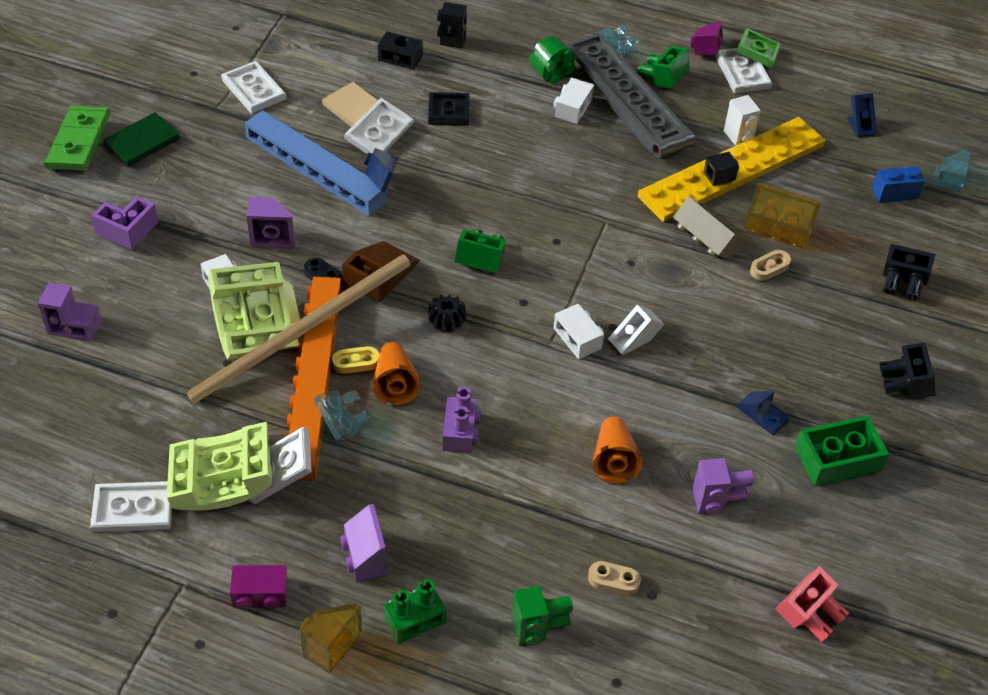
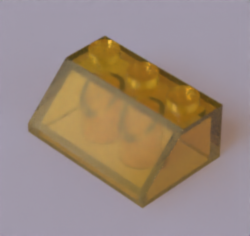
(782, 215)

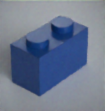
(898, 184)

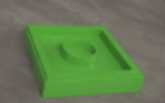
(758, 47)

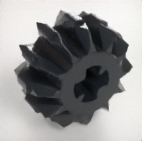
(447, 312)

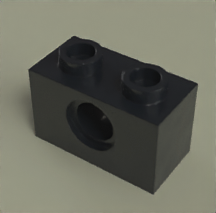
(452, 25)
(400, 50)

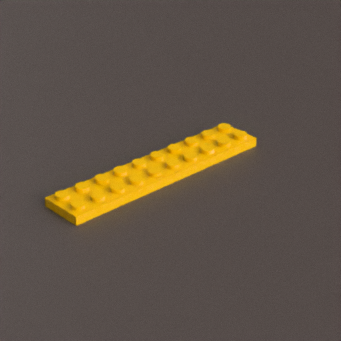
(754, 157)

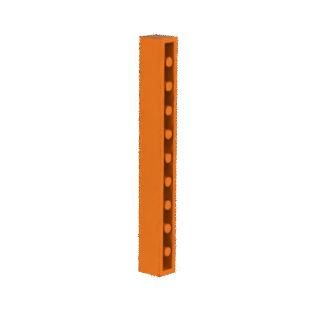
(314, 368)

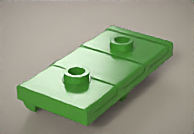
(77, 138)

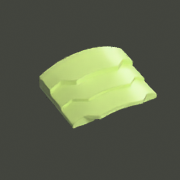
(251, 306)
(219, 469)

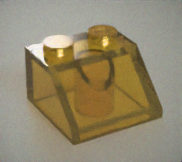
(330, 634)

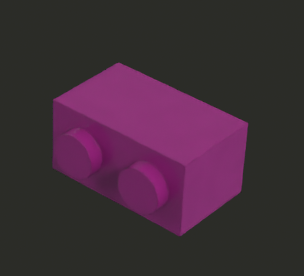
(259, 586)

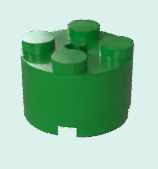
(552, 59)

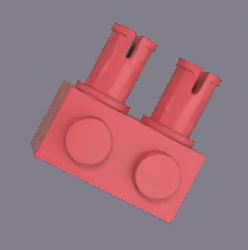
(806, 598)

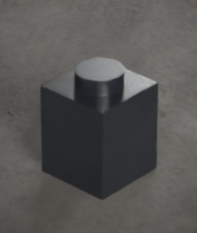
(721, 168)

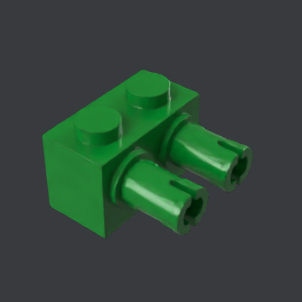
(666, 68)
(480, 250)
(415, 612)
(535, 615)

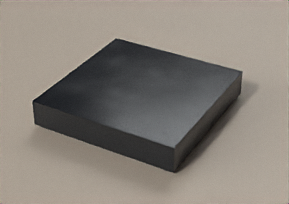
(448, 108)

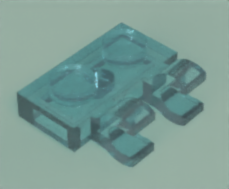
(617, 36)
(337, 416)

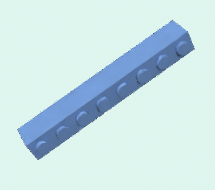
(315, 162)

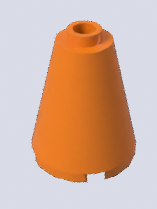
(395, 376)
(616, 452)

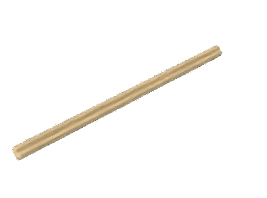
(298, 329)

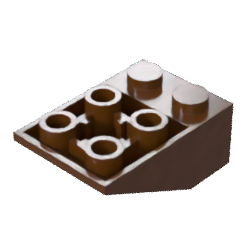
(370, 259)

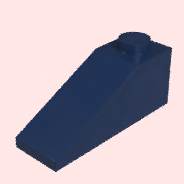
(380, 168)

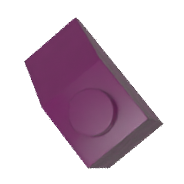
(708, 39)

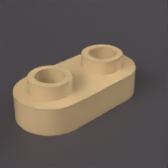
(770, 265)
(614, 579)

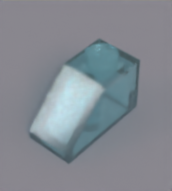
(953, 170)

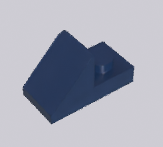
(863, 119)
(761, 410)

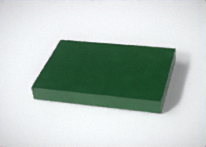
(141, 139)

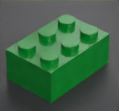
(841, 450)

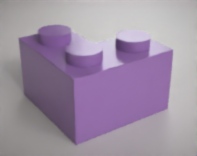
(125, 225)
(65, 316)

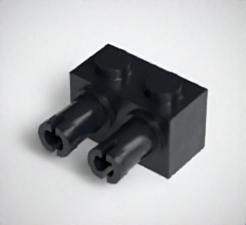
(910, 266)
(916, 367)

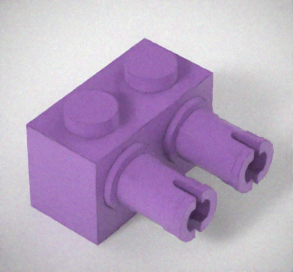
(460, 422)
(717, 485)

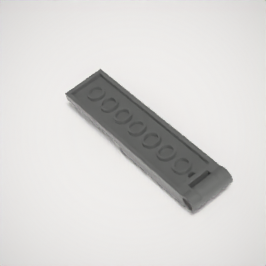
(631, 97)

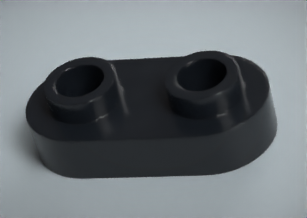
(319, 268)

